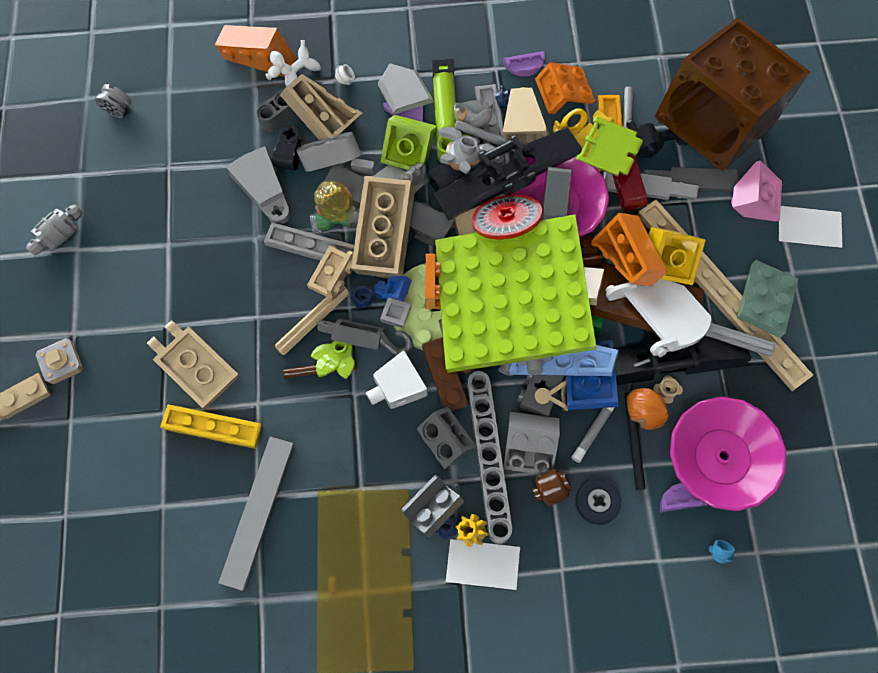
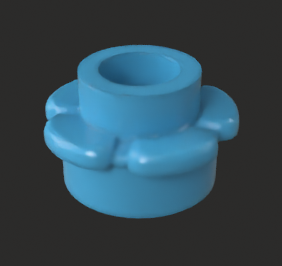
(722, 551)

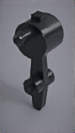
(652, 139)

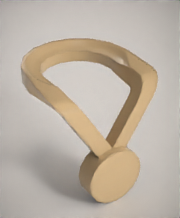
(543, 396)

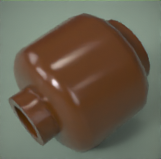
(552, 487)

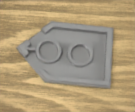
(403, 89)

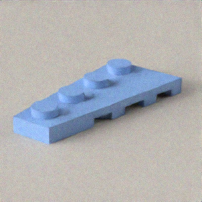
(588, 363)

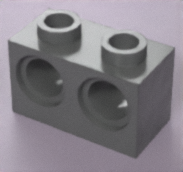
(446, 437)

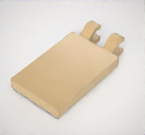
(193, 365)

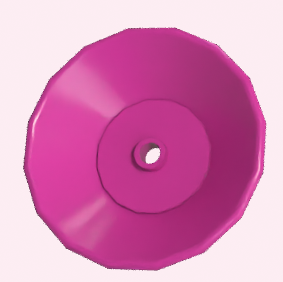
(586, 195)
(747, 439)

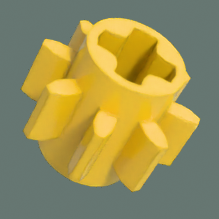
(464, 530)

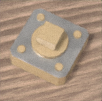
(59, 361)

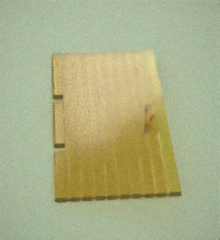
(363, 582)

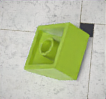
(407, 142)

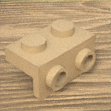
(331, 272)

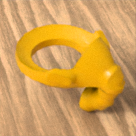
(575, 129)

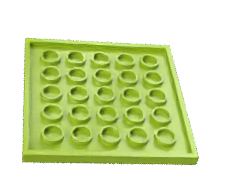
(514, 296)

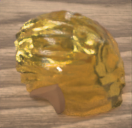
(333, 200)

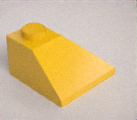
(678, 253)

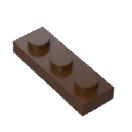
(447, 384)

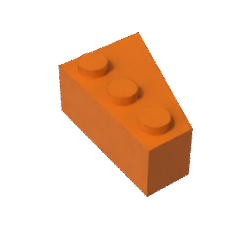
(253, 46)
(630, 249)

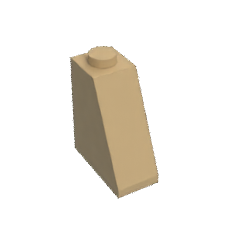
(524, 117)

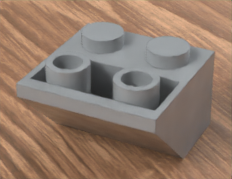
(531, 443)

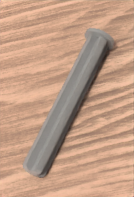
(740, 339)

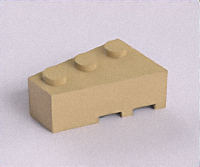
(317, 108)

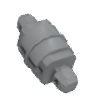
(54, 229)

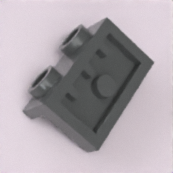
(432, 506)

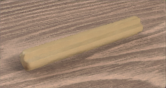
(309, 322)

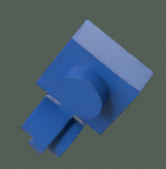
(395, 288)

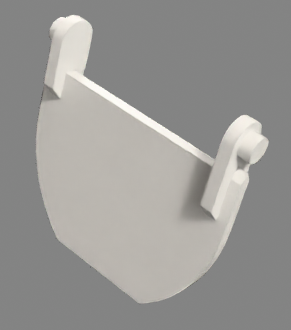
(669, 312)

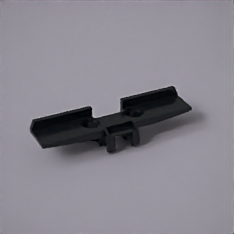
(471, 191)
(710, 356)

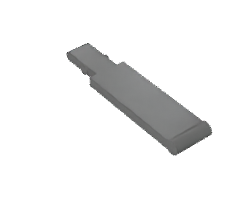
(659, 187)

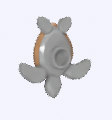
(463, 151)

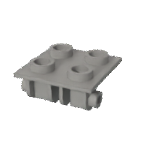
(414, 174)

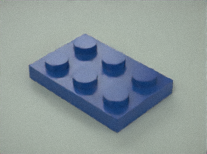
(592, 391)

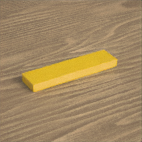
(211, 426)

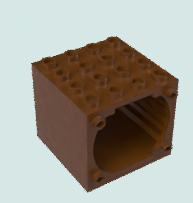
(730, 93)

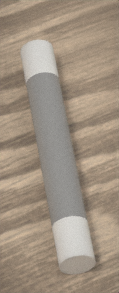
(591, 434)

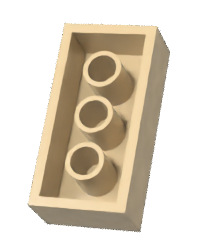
(383, 227)

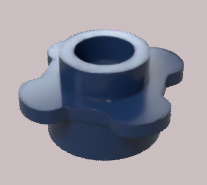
(502, 97)

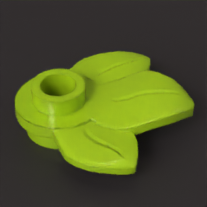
(331, 359)

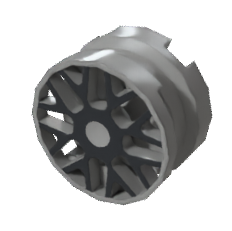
(113, 100)

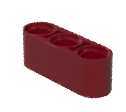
(631, 188)

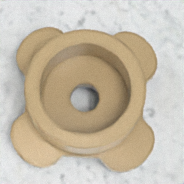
(675, 388)

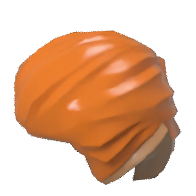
(647, 408)

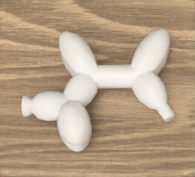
(290, 71)

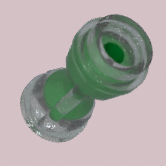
(321, 224)

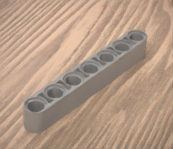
(488, 468)

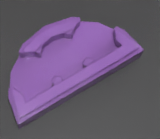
(525, 64)
(678, 498)

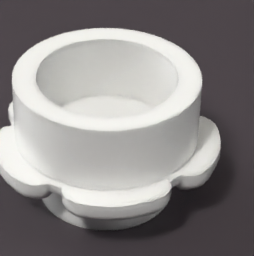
(344, 74)

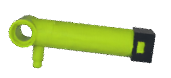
(444, 100)

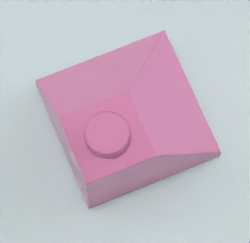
(758, 194)

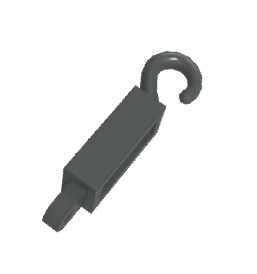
(363, 335)

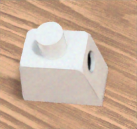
(397, 383)

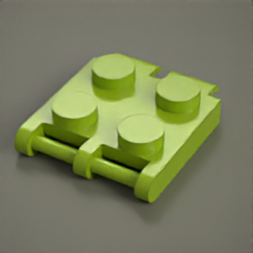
(610, 147)

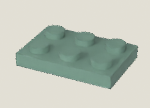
(767, 298)

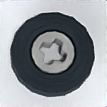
(600, 514)

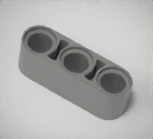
(329, 151)

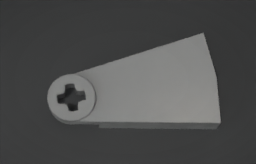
(258, 180)

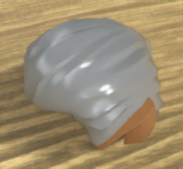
(473, 113)

